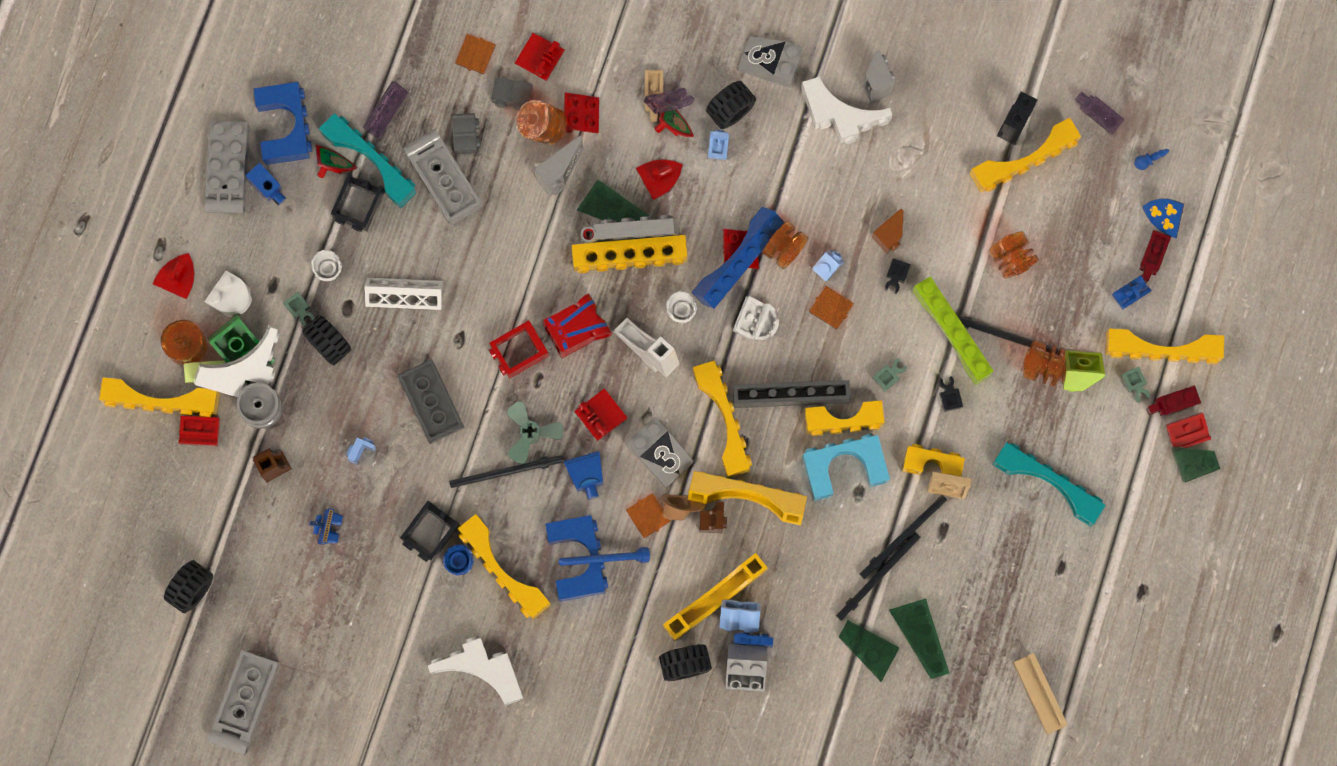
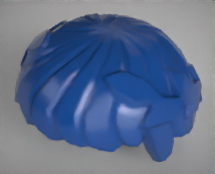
(458, 560)

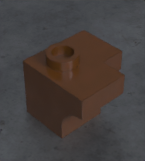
(271, 464)
(713, 520)

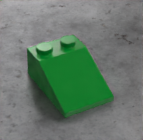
(234, 340)

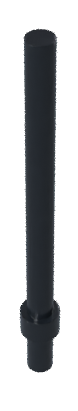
(968, 322)
(542, 463)
(876, 562)
(852, 603)

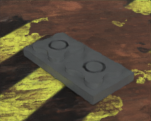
(430, 401)

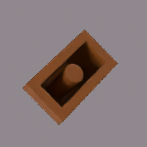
(890, 232)

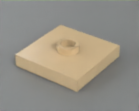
(949, 485)

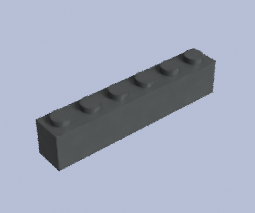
(791, 394)

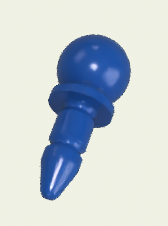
(1142, 162)

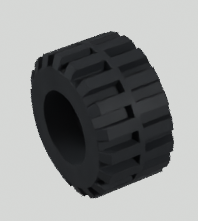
(731, 104)
(326, 340)
(188, 586)
(685, 662)

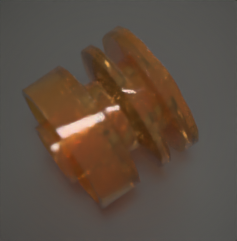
(541, 122)
(1012, 252)
(1039, 361)

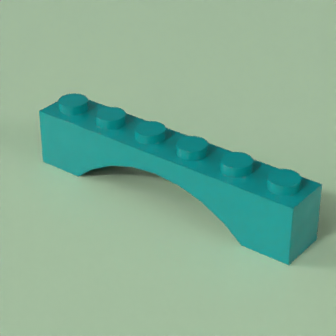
(341, 135)
(1084, 506)

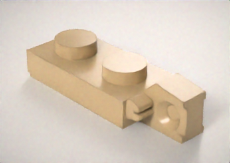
(653, 86)

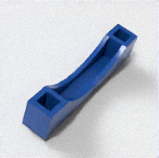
(718, 283)

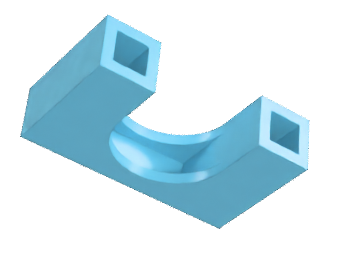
(867, 450)

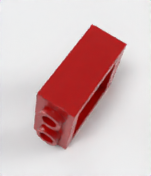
(541, 355)

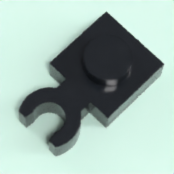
(897, 273)
(950, 397)

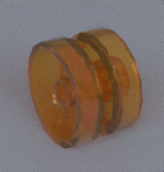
(785, 245)
(194, 342)

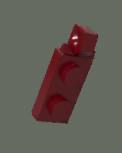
(1154, 254)
(1175, 402)

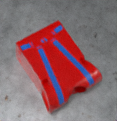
(576, 327)

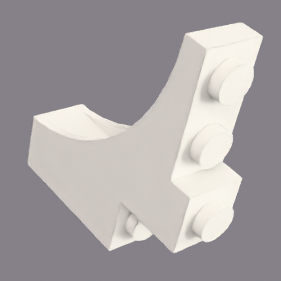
(846, 119)
(655, 353)
(253, 366)
(475, 661)

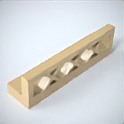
(1040, 693)

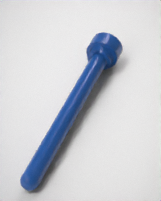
(641, 555)

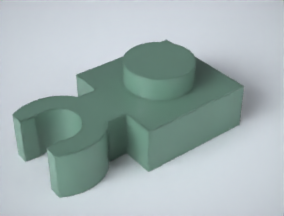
(297, 307)
(888, 376)
(1134, 382)

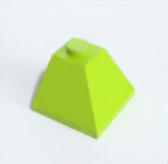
(1082, 370)

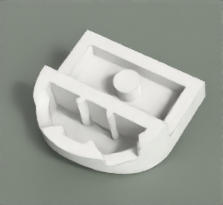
(230, 295)
(756, 320)

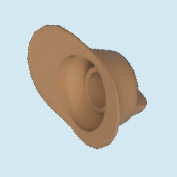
(678, 507)

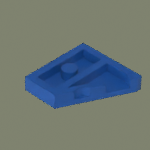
(747, 639)

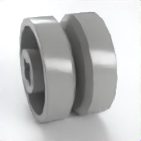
(248, 403)

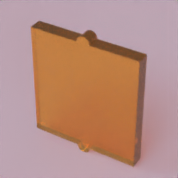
(475, 54)
(831, 307)
(647, 515)

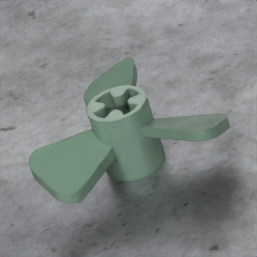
(520, 450)

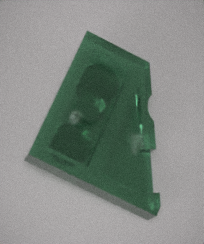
(1194, 462)

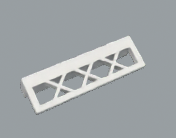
(406, 287)

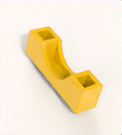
(820, 421)

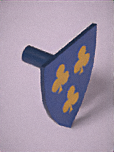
(1165, 215)

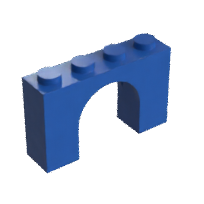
(296, 144)
(582, 531)

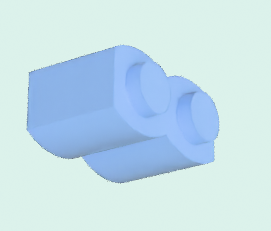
(740, 616)

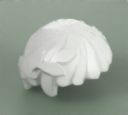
(326, 265)
(681, 307)

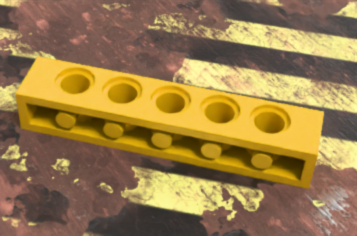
(637, 246)

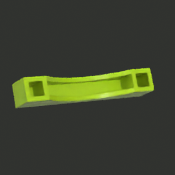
(963, 344)

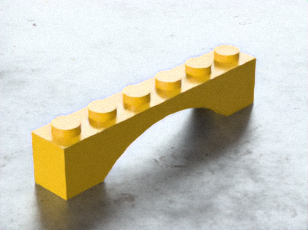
(991, 173)
(1124, 343)
(709, 382)
(198, 401)
(786, 505)
(529, 597)
(712, 600)

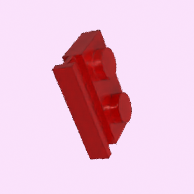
(199, 430)
(1188, 431)

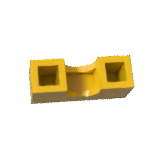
(917, 457)

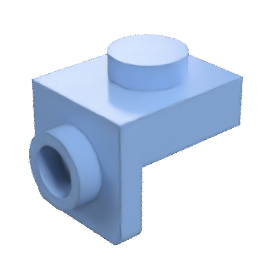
(718, 145)
(828, 264)
(355, 451)

